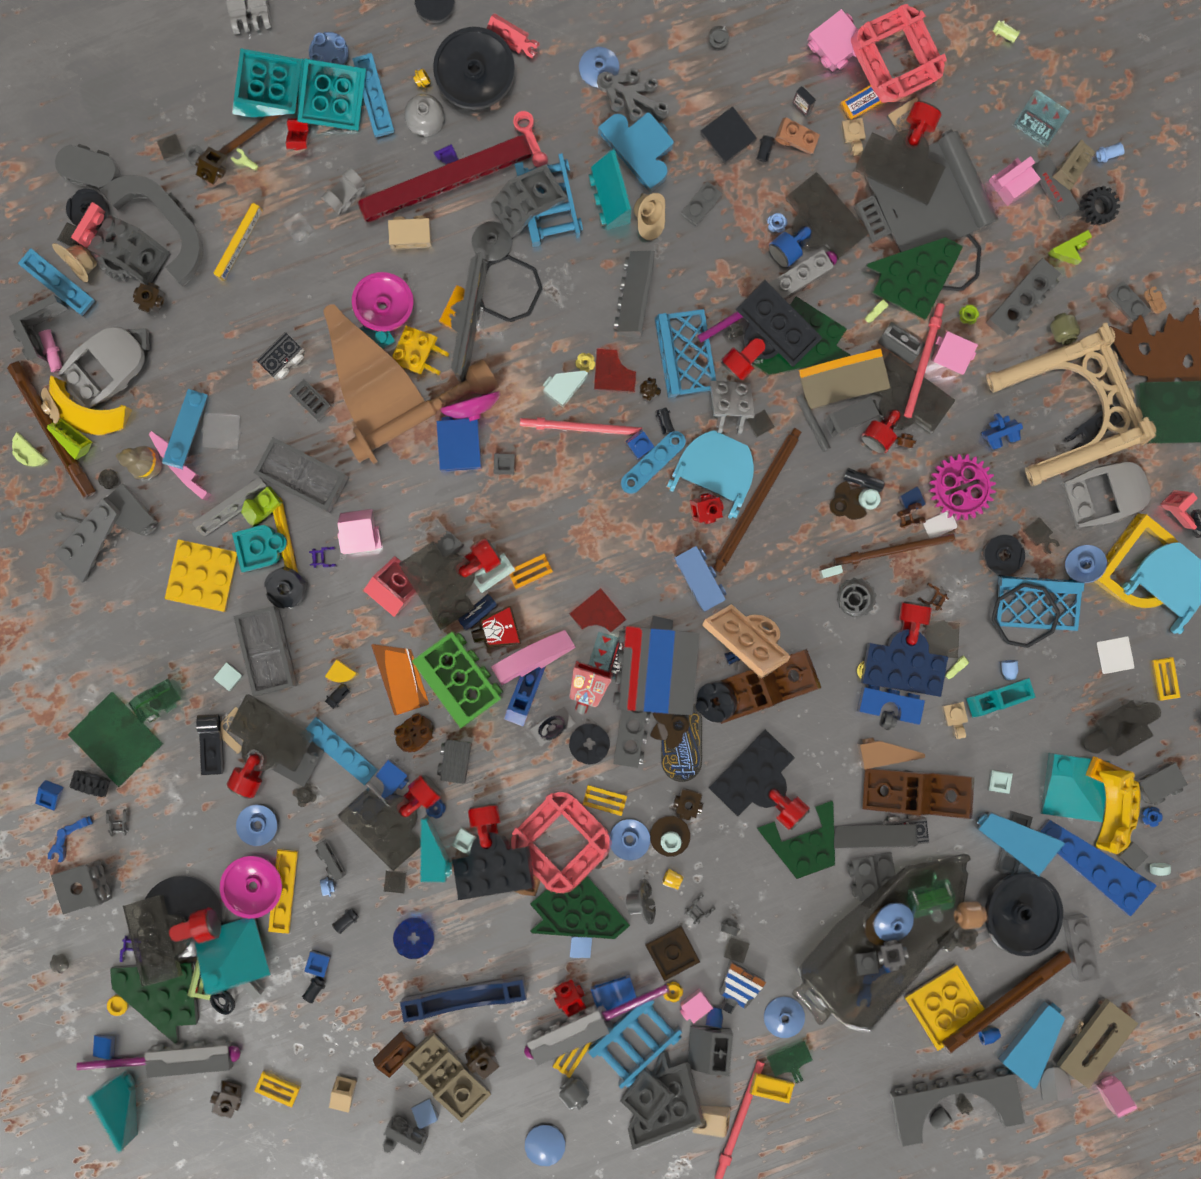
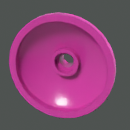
(386, 290)
(472, 407)
(239, 895)

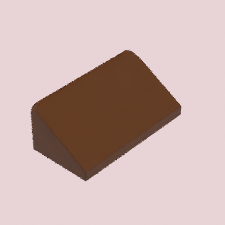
(391, 1056)

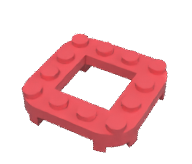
(930, 61)
(583, 821)

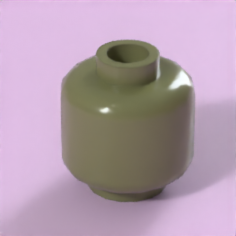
(1065, 328)

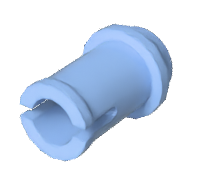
(1106, 153)

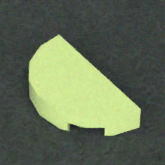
(25, 452)

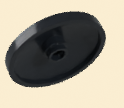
(474, 68)
(187, 895)
(1024, 914)

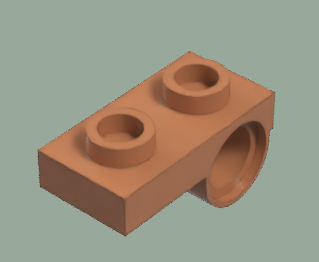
(796, 135)

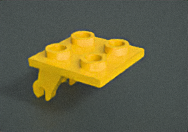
(414, 349)

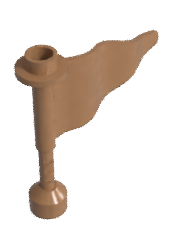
(381, 392)

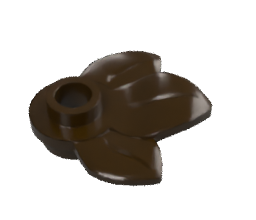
(850, 500)
(666, 728)

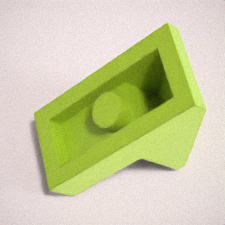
(1067, 252)
(260, 507)

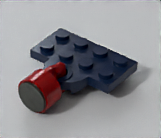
(906, 659)

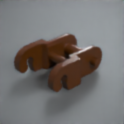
(909, 511)
(938, 606)

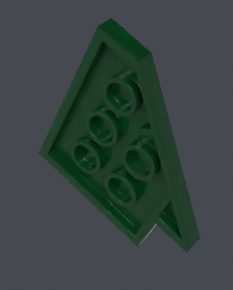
(915, 275)
(821, 353)
(578, 913)
(162, 1003)

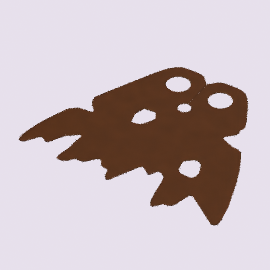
(1167, 350)

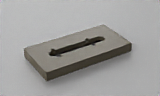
(1089, 1036)

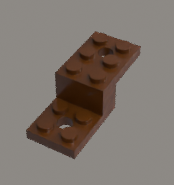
(777, 686)
(918, 793)

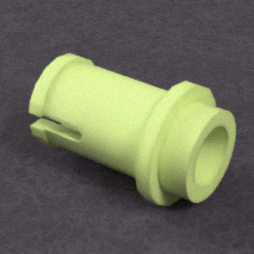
(1005, 31)

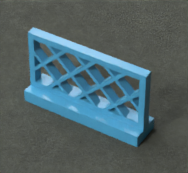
(668, 354)
(1053, 586)

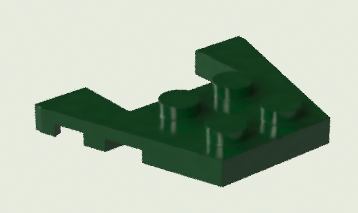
(807, 851)

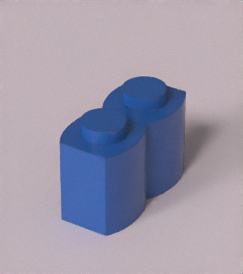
(614, 992)

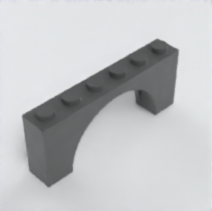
(914, 1104)

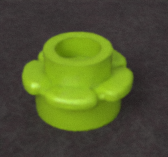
(968, 309)

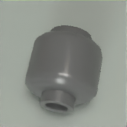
(574, 1094)

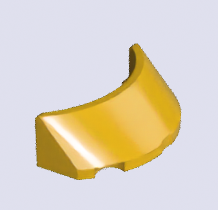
(84, 419)
(1121, 810)

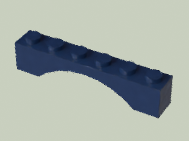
(445, 1001)

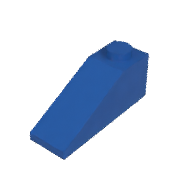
(524, 696)

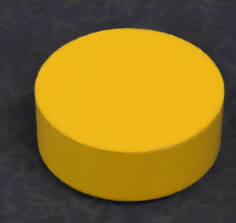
(117, 1006)

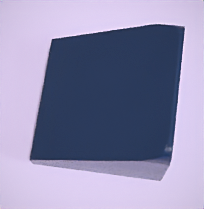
(912, 497)

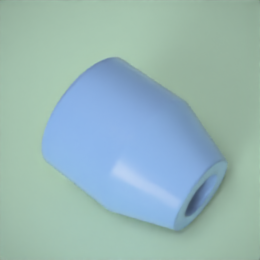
(1010, 669)

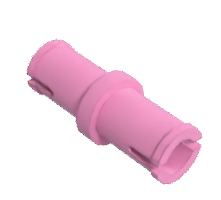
(50, 350)

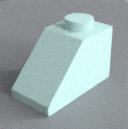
(564, 385)

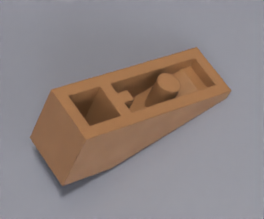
(878, 753)

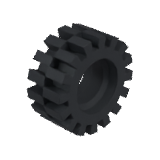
(1089, 205)
(90, 783)

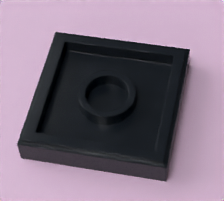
(728, 135)

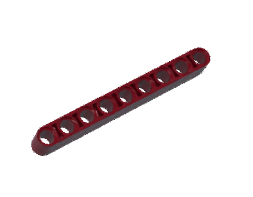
(444, 178)

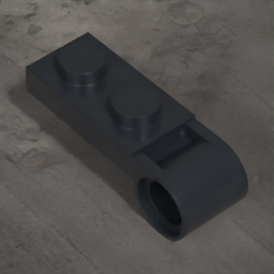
(210, 743)

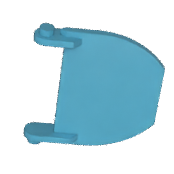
(718, 466)
(1172, 577)

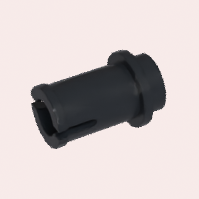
(765, 148)
(664, 420)
(337, 696)
(345, 921)
(314, 988)

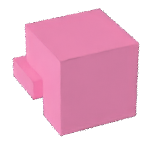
(1015, 180)
(954, 352)
(358, 532)

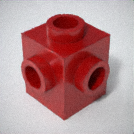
(706, 508)
(569, 998)

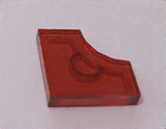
(611, 374)
(598, 611)

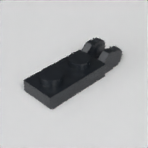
(1091, 427)

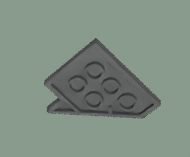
(679, 1115)

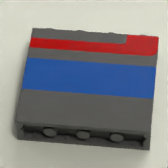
(656, 670)

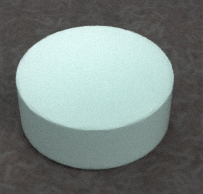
(869, 498)
(670, 841)
(1160, 869)

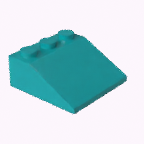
(610, 191)

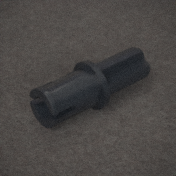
(864, 480)

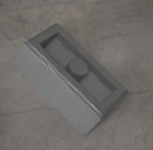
(901, 343)

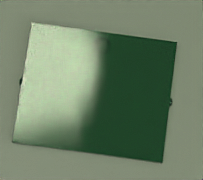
(1173, 410)
(115, 739)

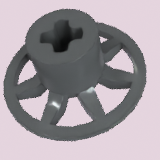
(639, 902)

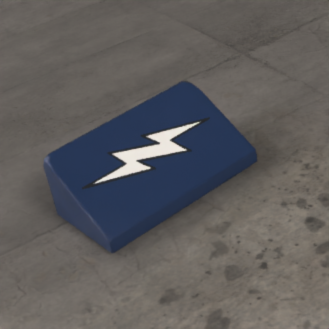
(481, 609)

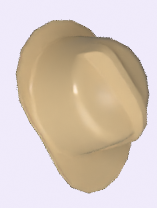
(650, 215)
(78, 259)

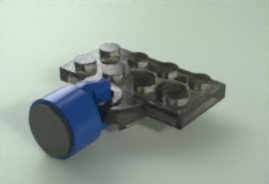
(819, 222)

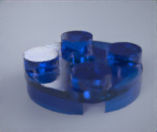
(405, 946)

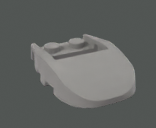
(116, 352)
(1129, 490)

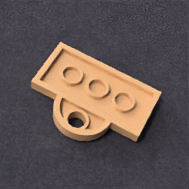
(749, 639)

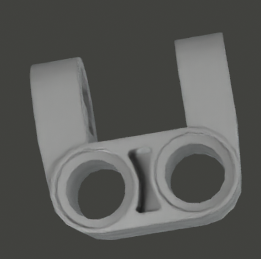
(344, 192)

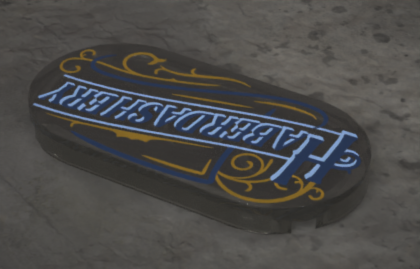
(685, 760)

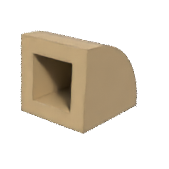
(342, 1094)

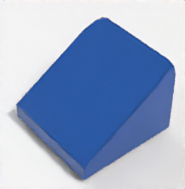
(49, 795)
(104, 1046)

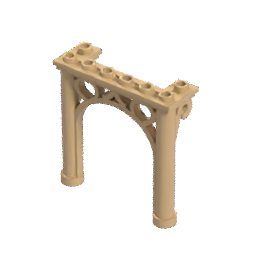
(1141, 429)

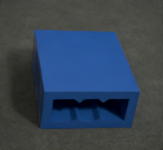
(458, 444)

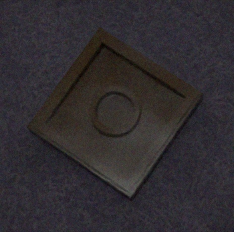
(672, 952)

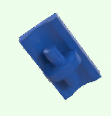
(1001, 427)

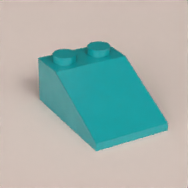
(434, 858)

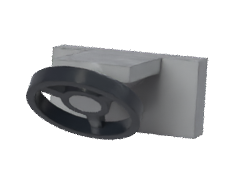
(552, 726)
(233, 995)

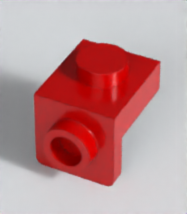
(297, 134)

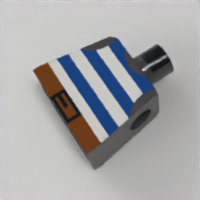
(739, 987)

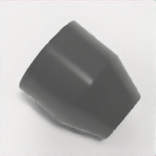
(940, 1118)

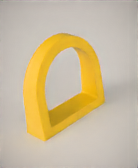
(1120, 549)

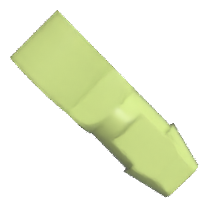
(244, 160)
(876, 311)
(958, 666)

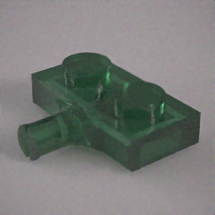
(790, 1060)

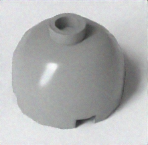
(424, 115)

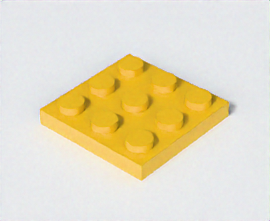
(201, 575)
(944, 1004)

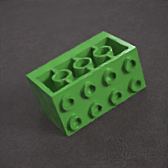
(444, 681)

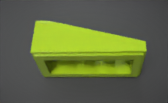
(75, 443)

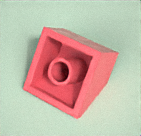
(391, 587)

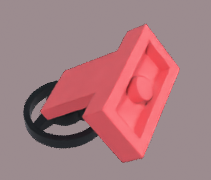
(1178, 503)

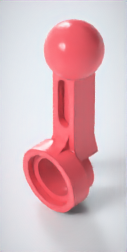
(539, 158)

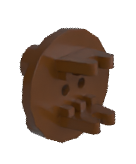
(414, 733)

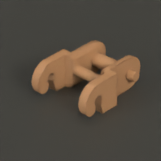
(1155, 300)

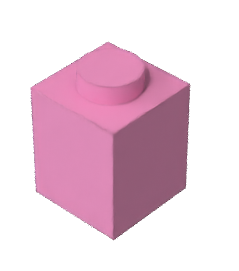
(695, 1006)

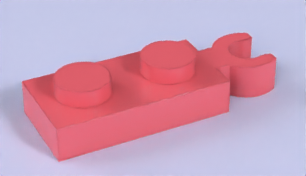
(513, 35)

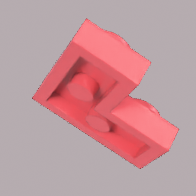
(86, 229)

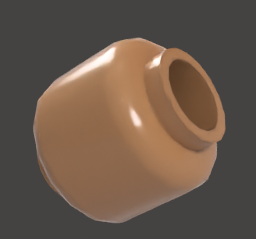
(970, 915)

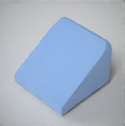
(580, 947)
(424, 1113)

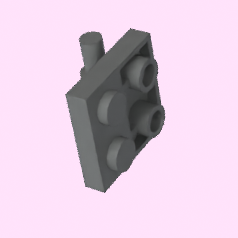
(399, 1132)

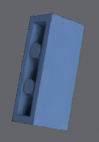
(700, 578)

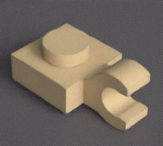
(854, 132)
(956, 715)

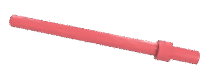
(935, 325)
(540, 423)
(725, 1157)

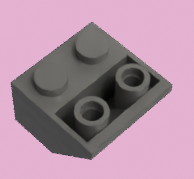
(710, 1050)

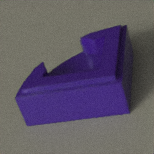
(446, 155)

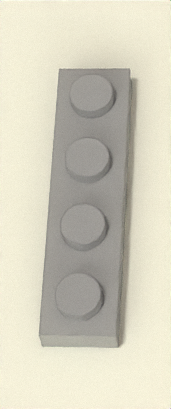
(229, 508)

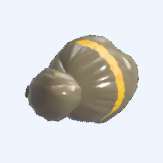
(141, 461)

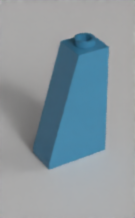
(1024, 843)
(1033, 1044)

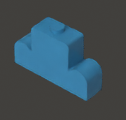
(639, 147)

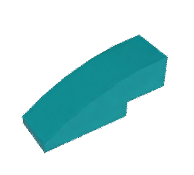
(1000, 697)

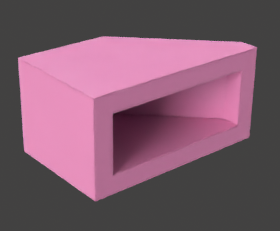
(1116, 1096)

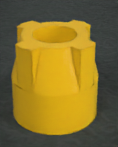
(672, 879)

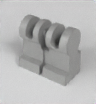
(240, 8)

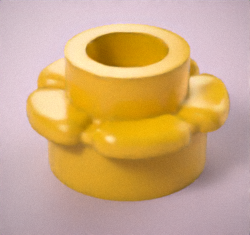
(421, 78)
(678, 992)

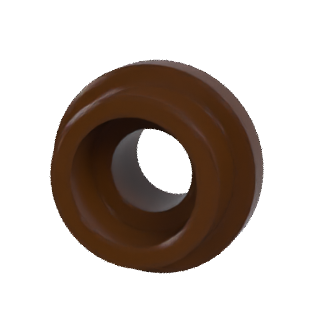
(906, 440)

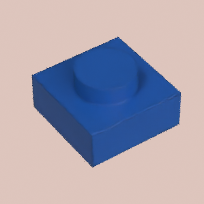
(639, 444)
(317, 964)

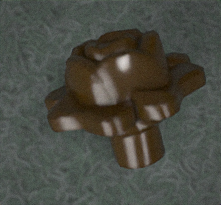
(649, 389)

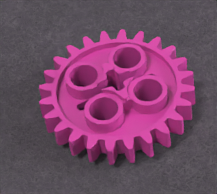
(955, 470)

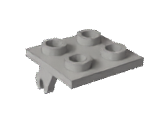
(731, 400)

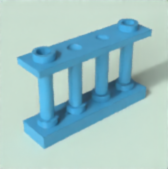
(536, 232)
(630, 1020)

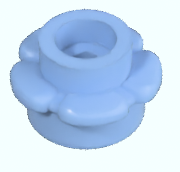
(782, 223)
(327, 886)

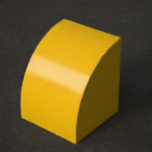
(341, 672)

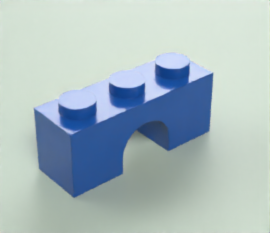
(909, 707)
(392, 778)

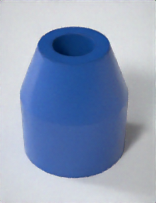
(715, 1018)
(989, 1035)

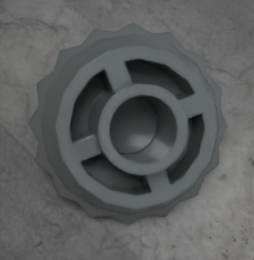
(856, 597)

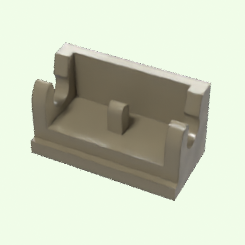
(1074, 164)

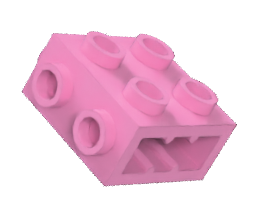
(833, 40)

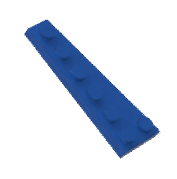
(1108, 875)

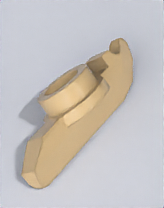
(49, 405)

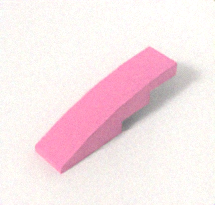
(186, 475)
(533, 656)

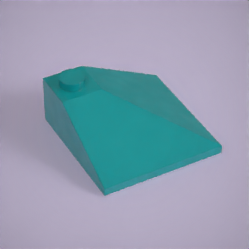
(266, 84)
(330, 94)
(1070, 791)
(232, 957)
(117, 1109)

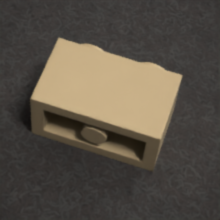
(409, 232)

